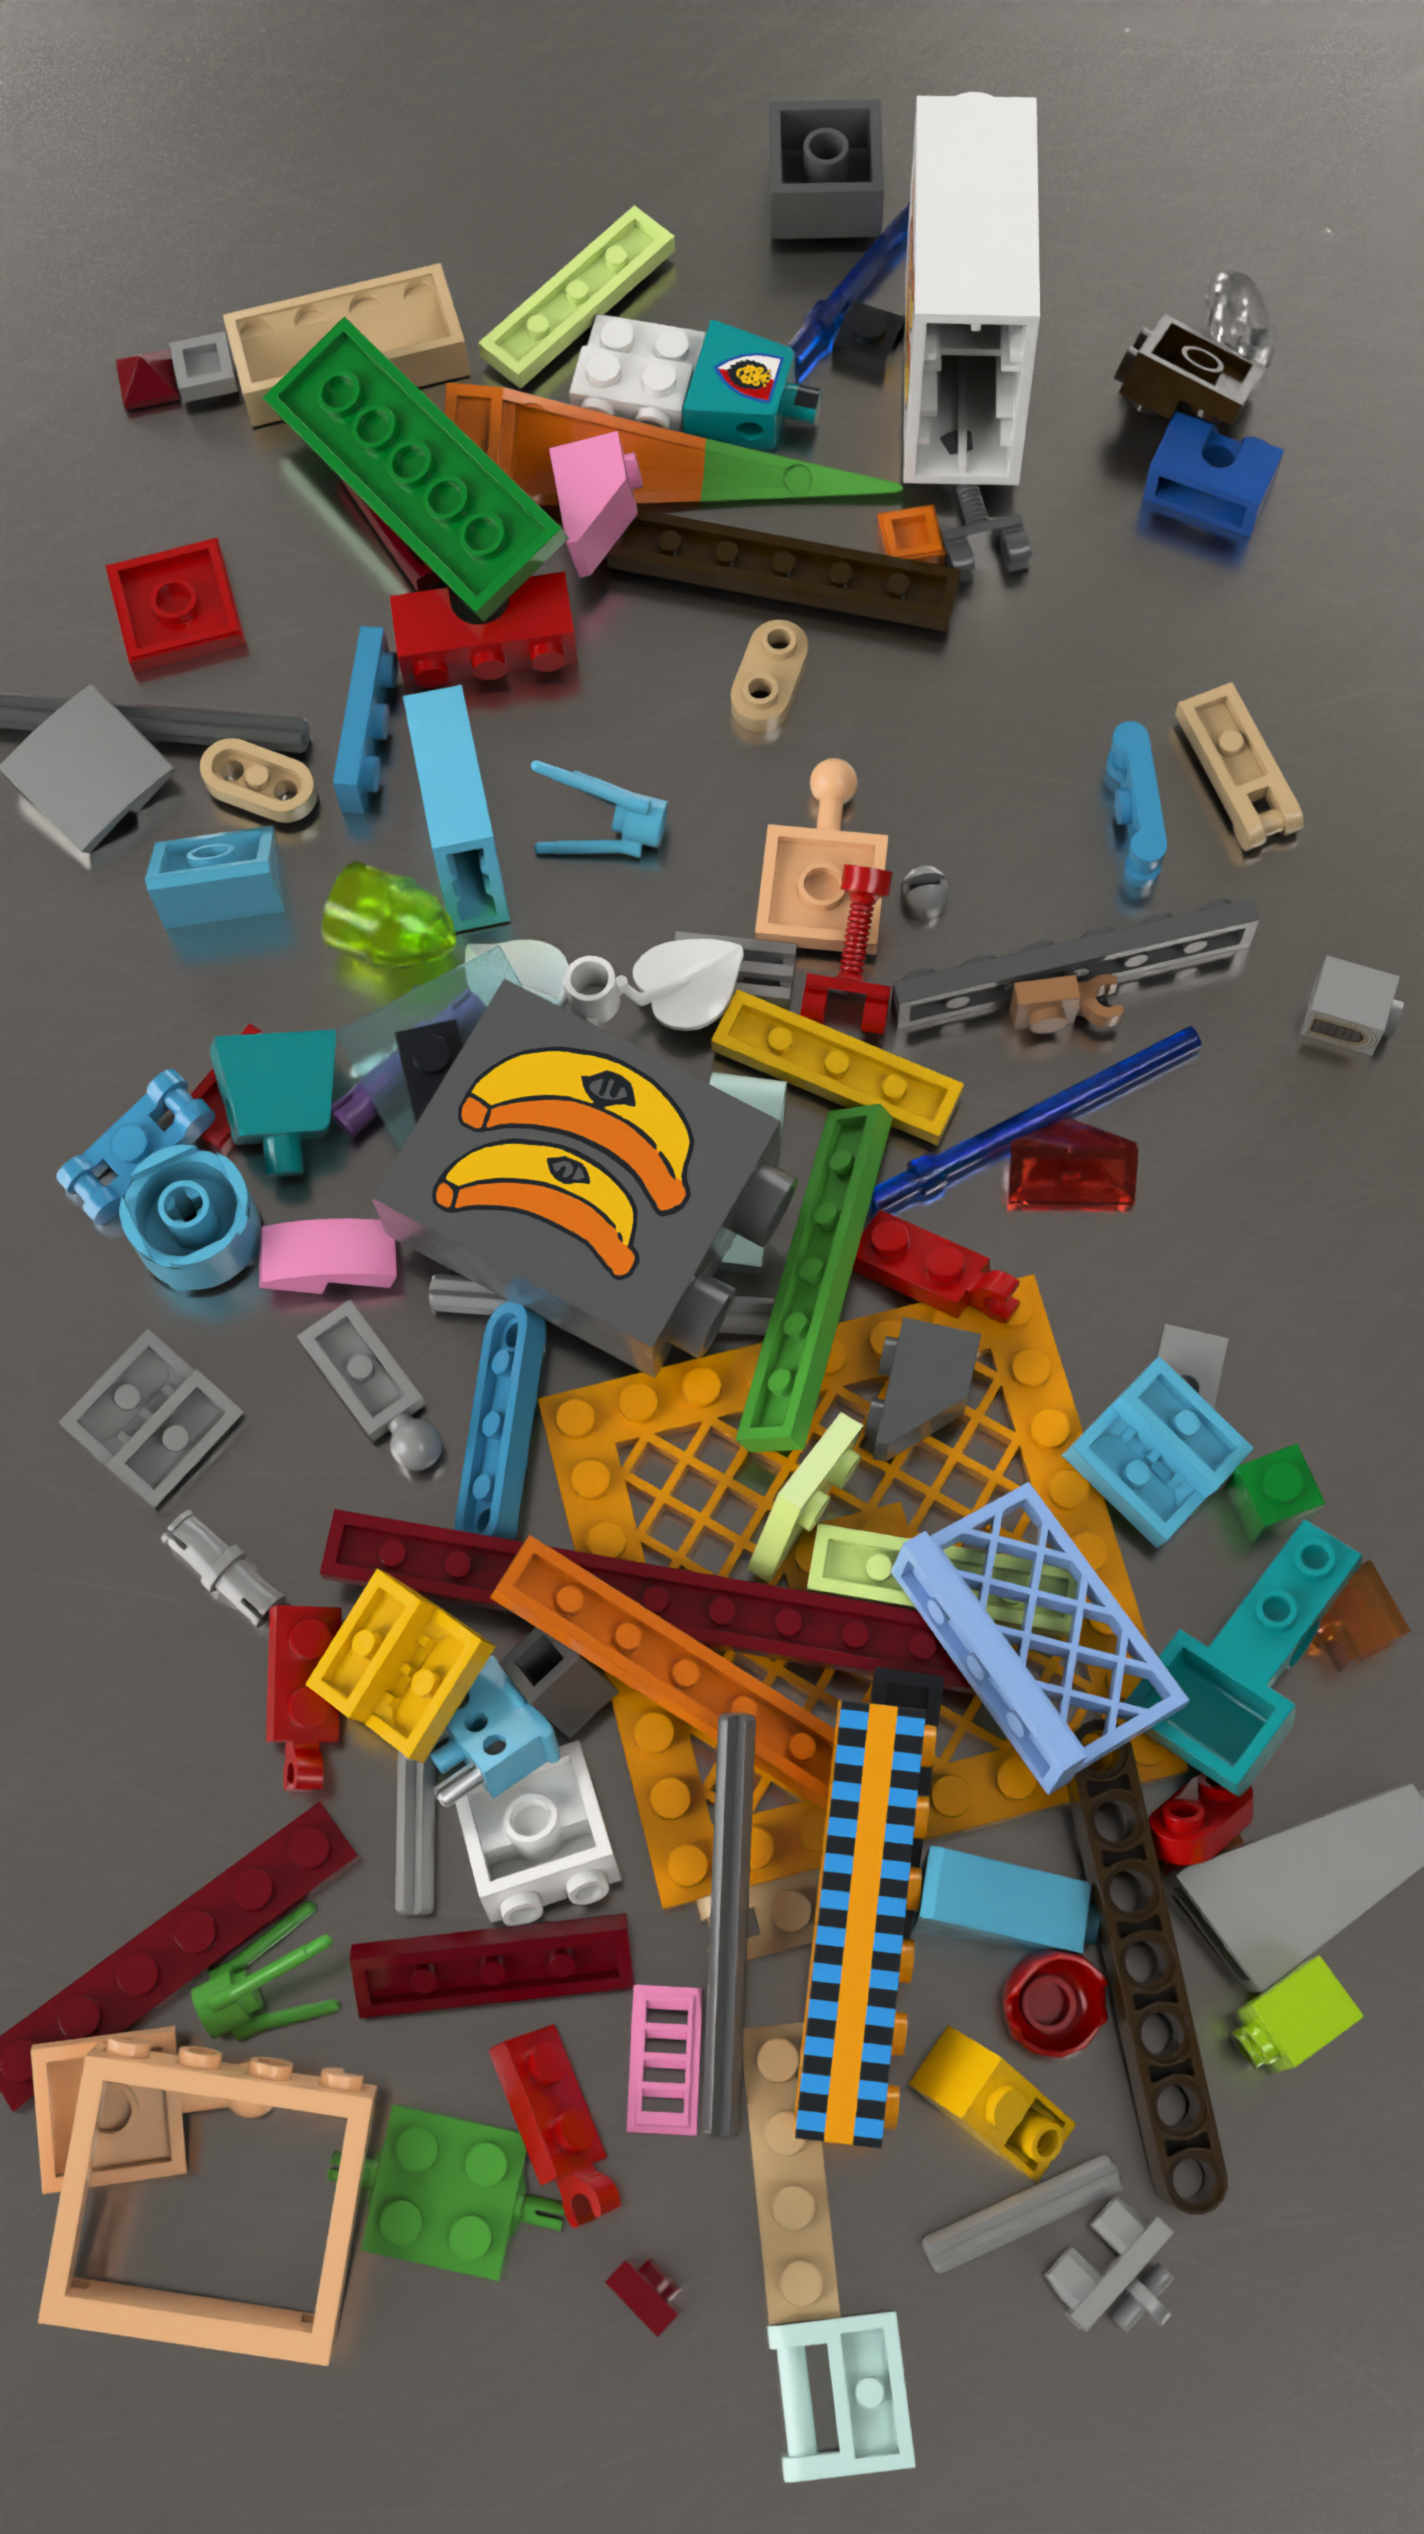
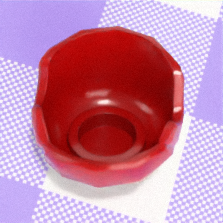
(1054, 2002)

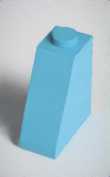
(1003, 1904)

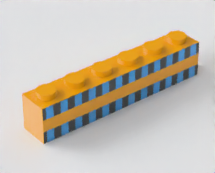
(860, 1925)

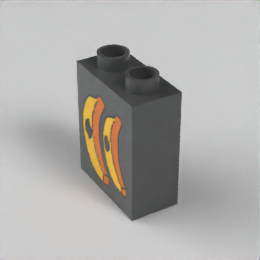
(586, 1181)

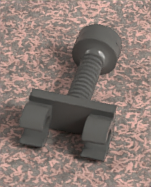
(980, 531)

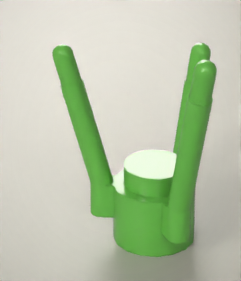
(233, 1993)

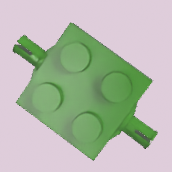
(448, 2193)

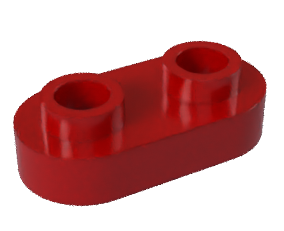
(1199, 1821)

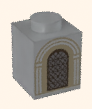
(1352, 1006)

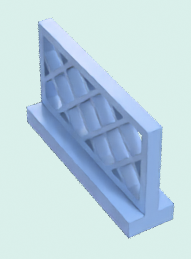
(998, 1672)

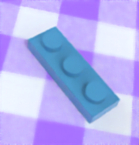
(364, 720)

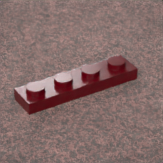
(492, 1965)

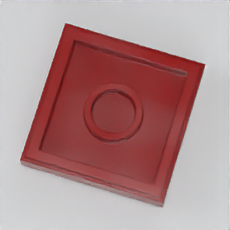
(175, 605)

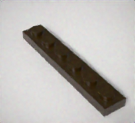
(788, 569)

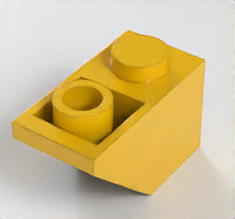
(993, 2103)

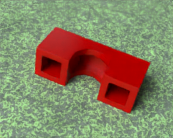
(442, 648)

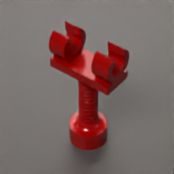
(864, 887)

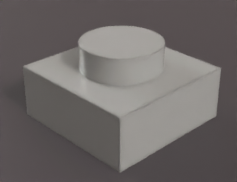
(203, 367)

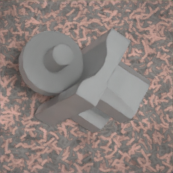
(1091, 2293)

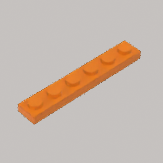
(666, 1664)

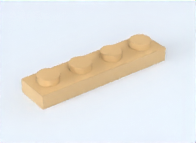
(788, 2183)

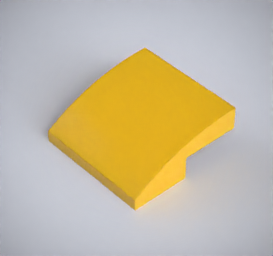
(400, 1665)

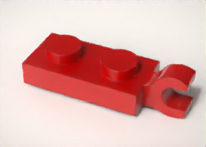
(933, 1269)
(293, 1709)
(555, 2122)

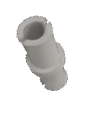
(222, 1567)

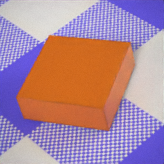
(912, 534)

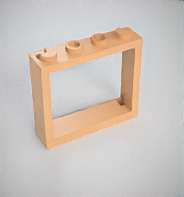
(188, 2317)

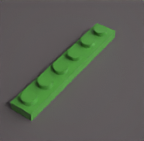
(814, 1280)

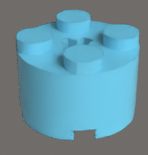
(199, 1251)

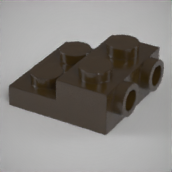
(1187, 366)

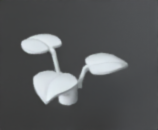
(682, 979)

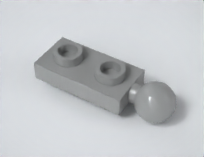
(372, 1385)

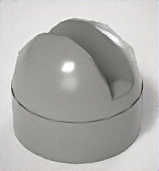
(926, 900)

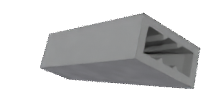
(1302, 1885)

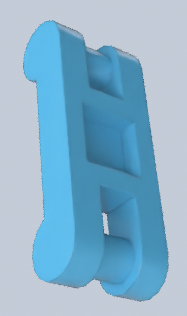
(1138, 803)
(133, 1140)

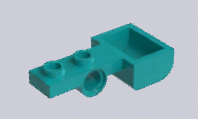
(1232, 1710)

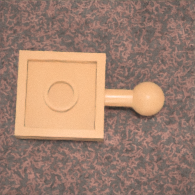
(805, 869)
(138, 2127)

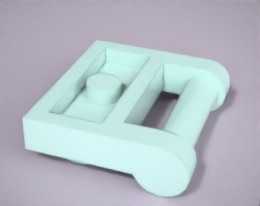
(865, 2390)

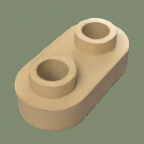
(771, 671)
(263, 780)

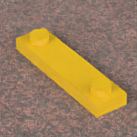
(836, 1065)

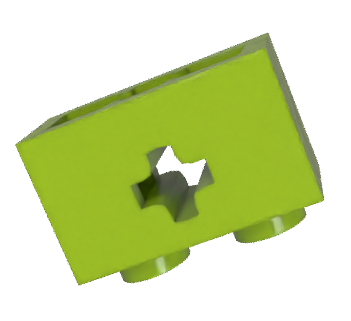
(1293, 2017)

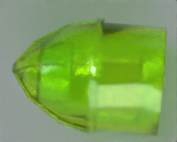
(385, 919)

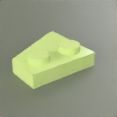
(805, 1495)

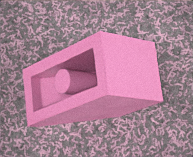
(595, 496)

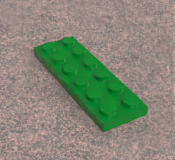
(415, 469)

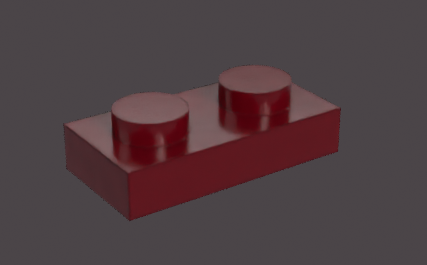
(647, 2293)

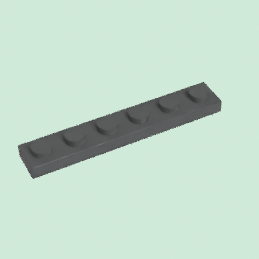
(1121, 952)

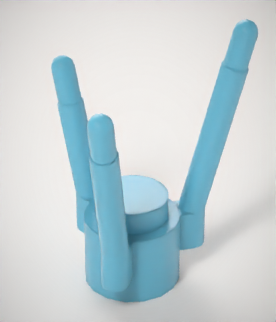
(636, 816)

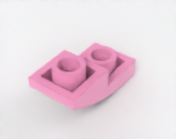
(320, 1251)

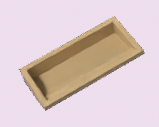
(400, 313)

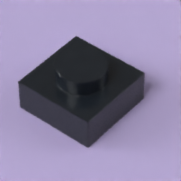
(868, 337)

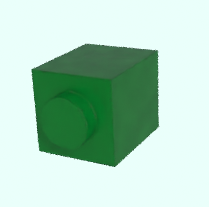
(1274, 1494)

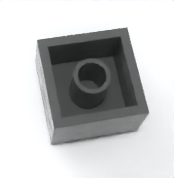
(826, 169)

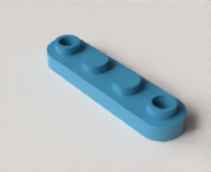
(501, 1422)

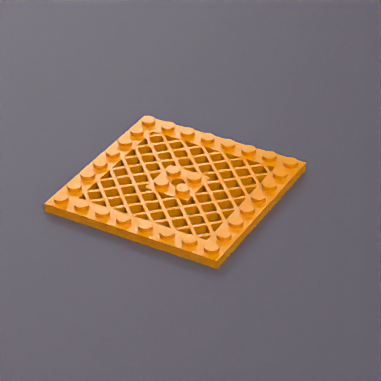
(703, 1394)

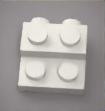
(637, 370)
(539, 1841)

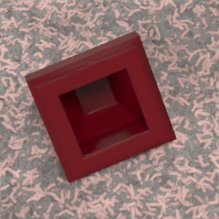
(147, 379)

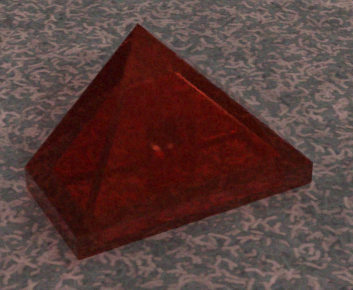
(1072, 1166)

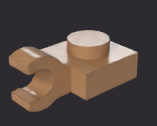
(1055, 1002)

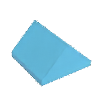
(215, 877)

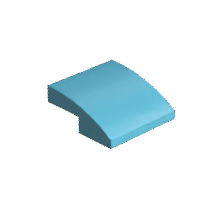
(1158, 1452)

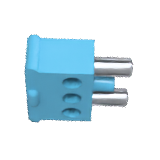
(495, 1737)

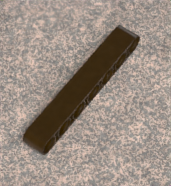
(1163, 1993)

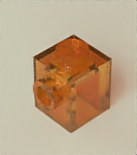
(1361, 1621)

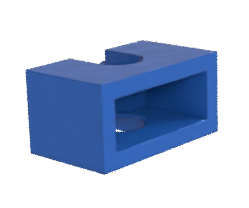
(1185, 468)

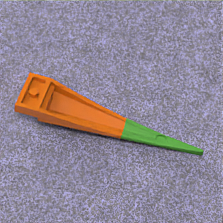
(674, 466)

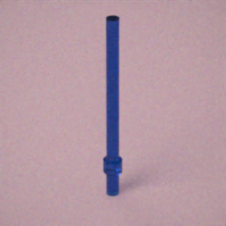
(826, 315)
(931, 1171)

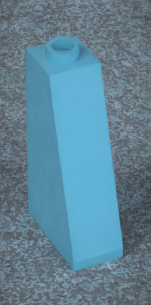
(456, 808)

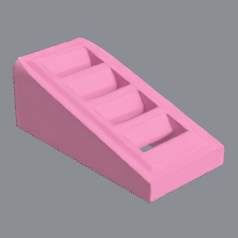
(665, 1998)

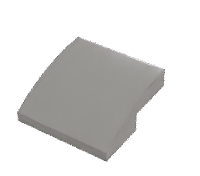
(87, 768)
(151, 1418)

